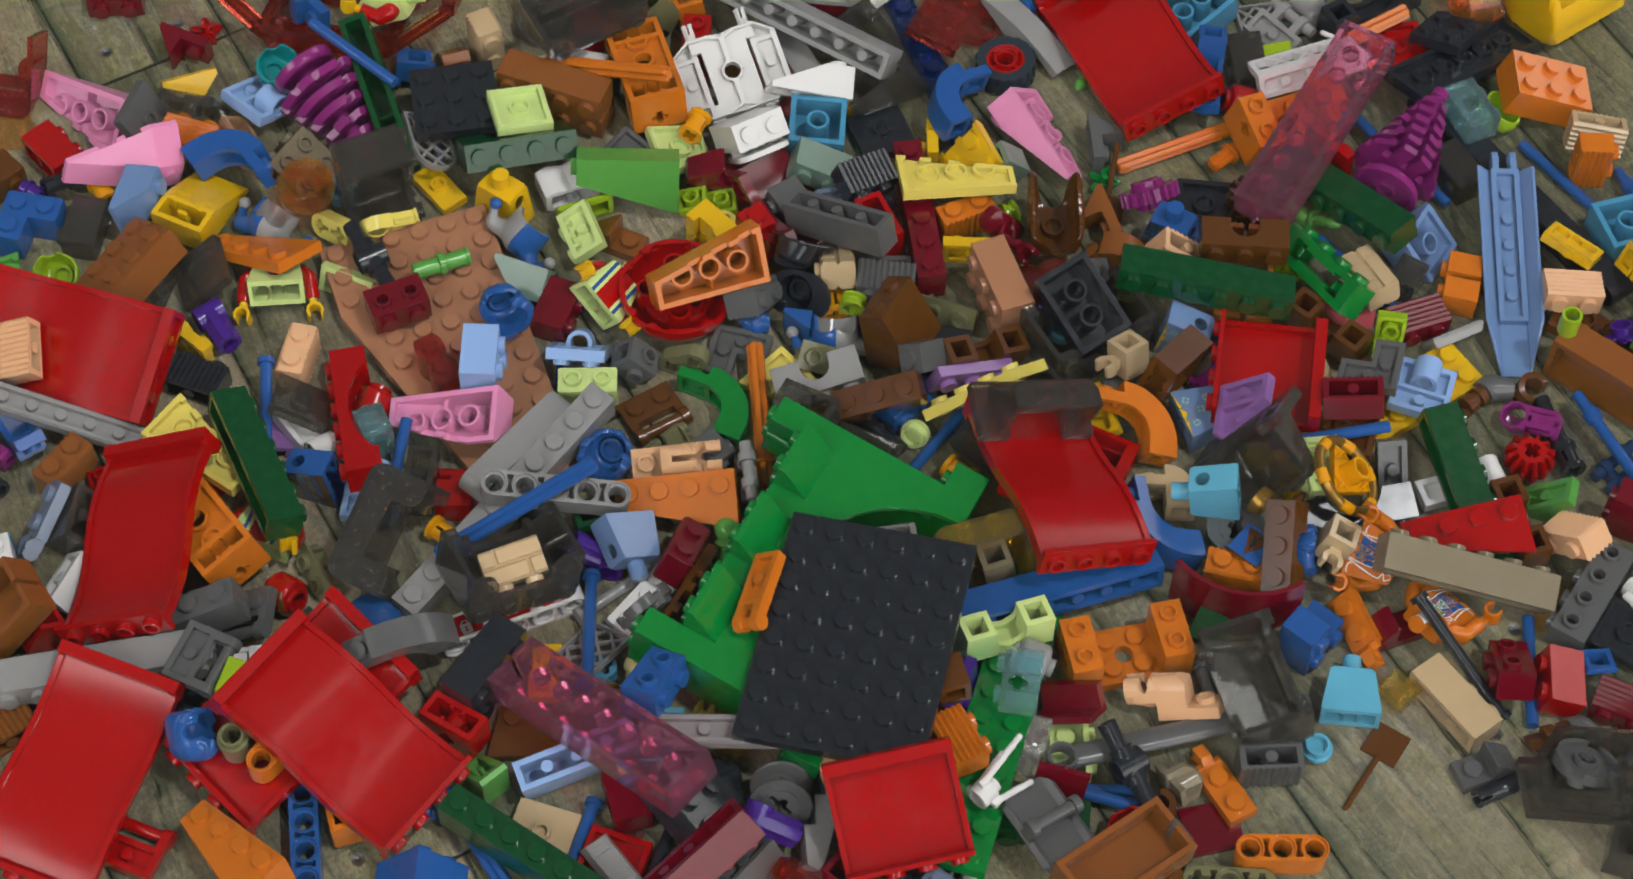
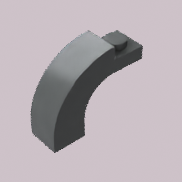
(404, 635)

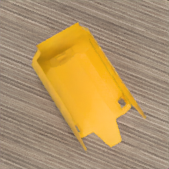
(1558, 19)

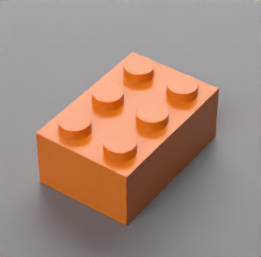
(1542, 88)

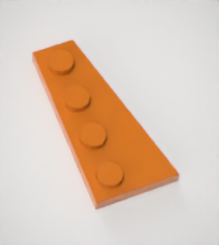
(268, 253)

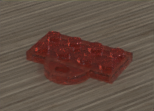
(950, 23)

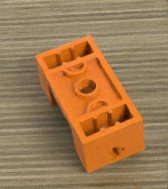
(649, 101)
(1253, 121)
(222, 542)
(1155, 646)

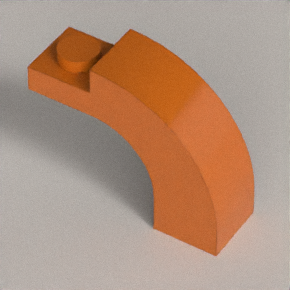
(1147, 417)

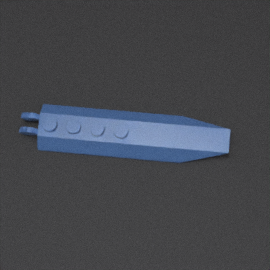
(1511, 263)

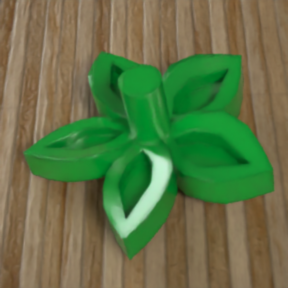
(1102, 178)

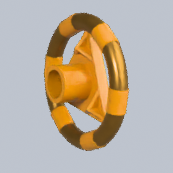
(1345, 475)

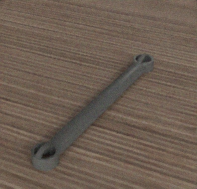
(1147, 739)

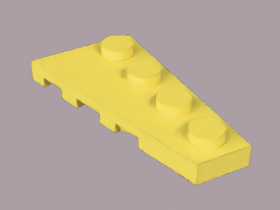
(938, 180)
(944, 405)
(181, 416)

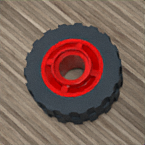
(1010, 62)

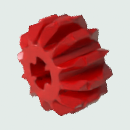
(1529, 457)

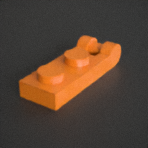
(758, 592)

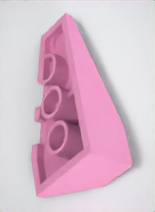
(85, 105)
(1027, 120)
(155, 146)
(457, 415)

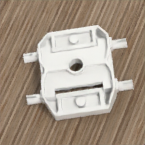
(727, 49)

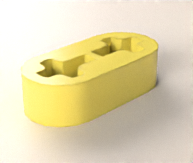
(329, 226)

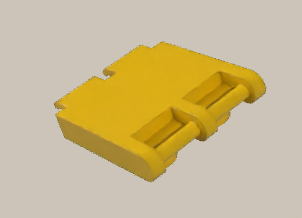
(973, 148)

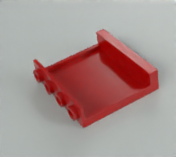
(1286, 352)
(898, 810)

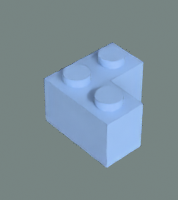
(482, 355)

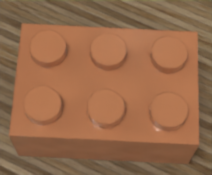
(997, 282)

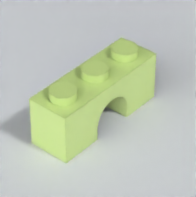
(986, 638)

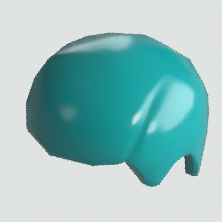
(272, 62)

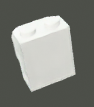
(751, 134)

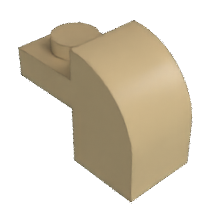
(1160, 489)

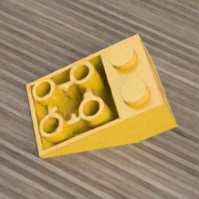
(197, 208)

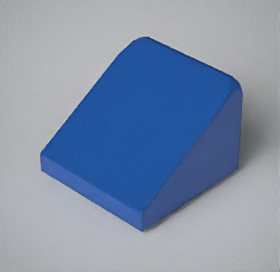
(800, 319)
(1599, 661)

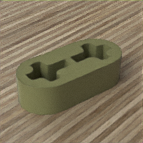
(687, 355)

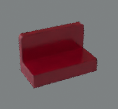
(1072, 701)

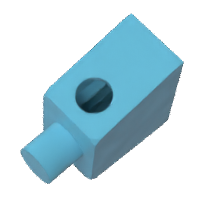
(1211, 491)
(1351, 696)

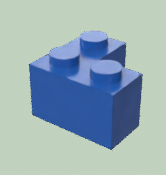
(26, 218)
(1309, 635)
(421, 864)

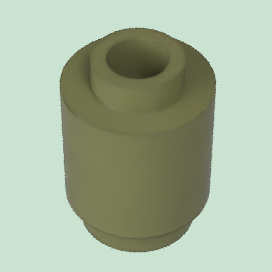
(233, 743)

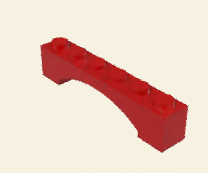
(349, 372)

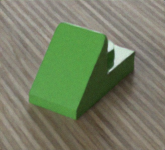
(1551, 498)

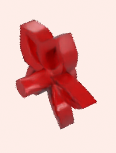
(207, 30)

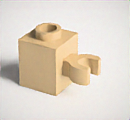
(1125, 356)
(1337, 541)

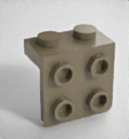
(300, 145)

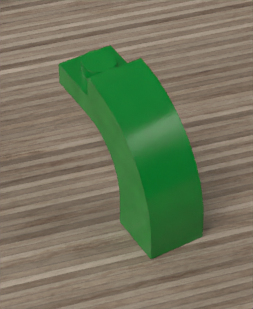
(723, 393)

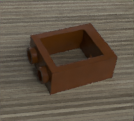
(1175, 363)

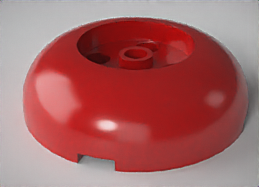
(676, 323)

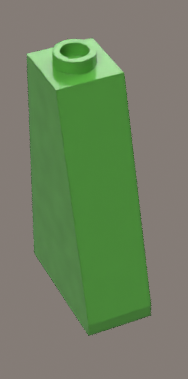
(631, 174)

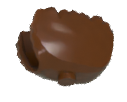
(1060, 228)

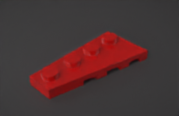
(1489, 526)

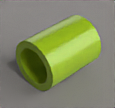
(1569, 322)

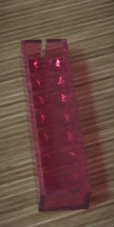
(1315, 124)
(603, 727)

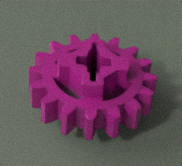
(1148, 193)

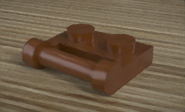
(650, 407)

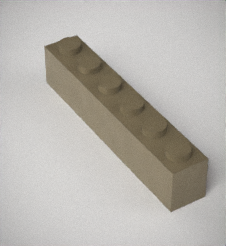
(1466, 572)

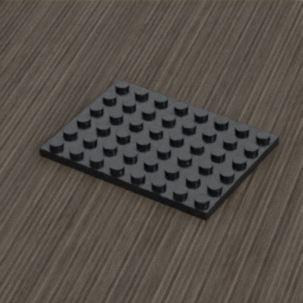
(854, 640)

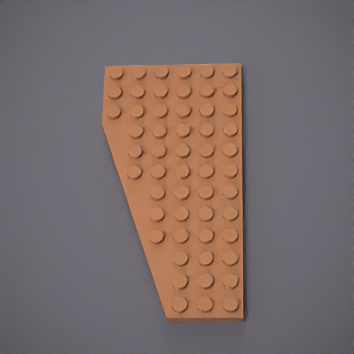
(453, 302)

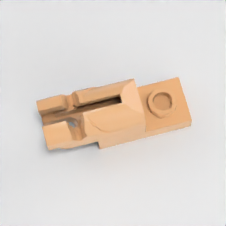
(674, 459)
(1172, 696)

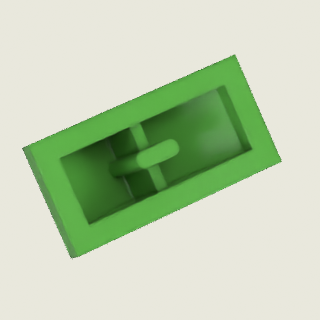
(487, 778)

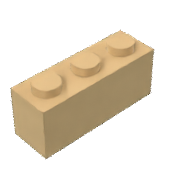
(1455, 702)

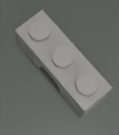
(842, 372)

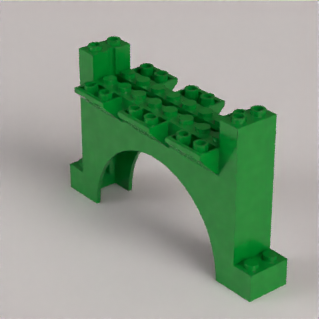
(818, 474)

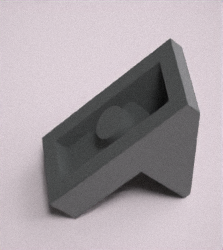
(1100, 140)
(1390, 461)
(1481, 768)

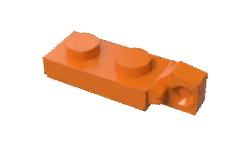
(1358, 627)
(1223, 788)

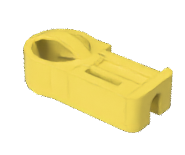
(380, 224)

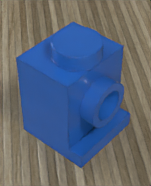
(410, 60)

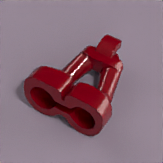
(997, 222)

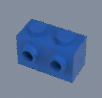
(656, 680)

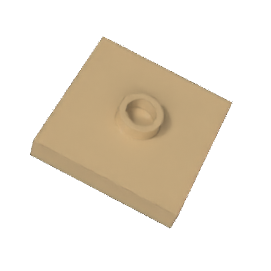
(548, 822)

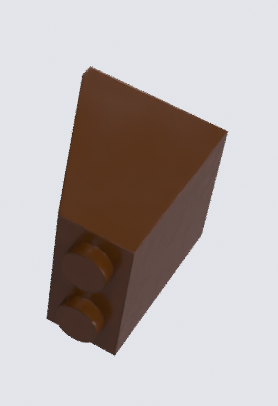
(893, 318)

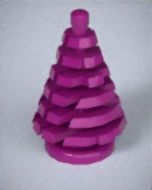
(324, 95)
(1406, 153)

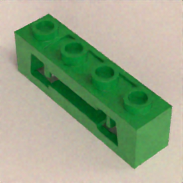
(1346, 297)

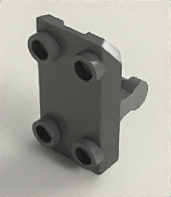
(1047, 821)

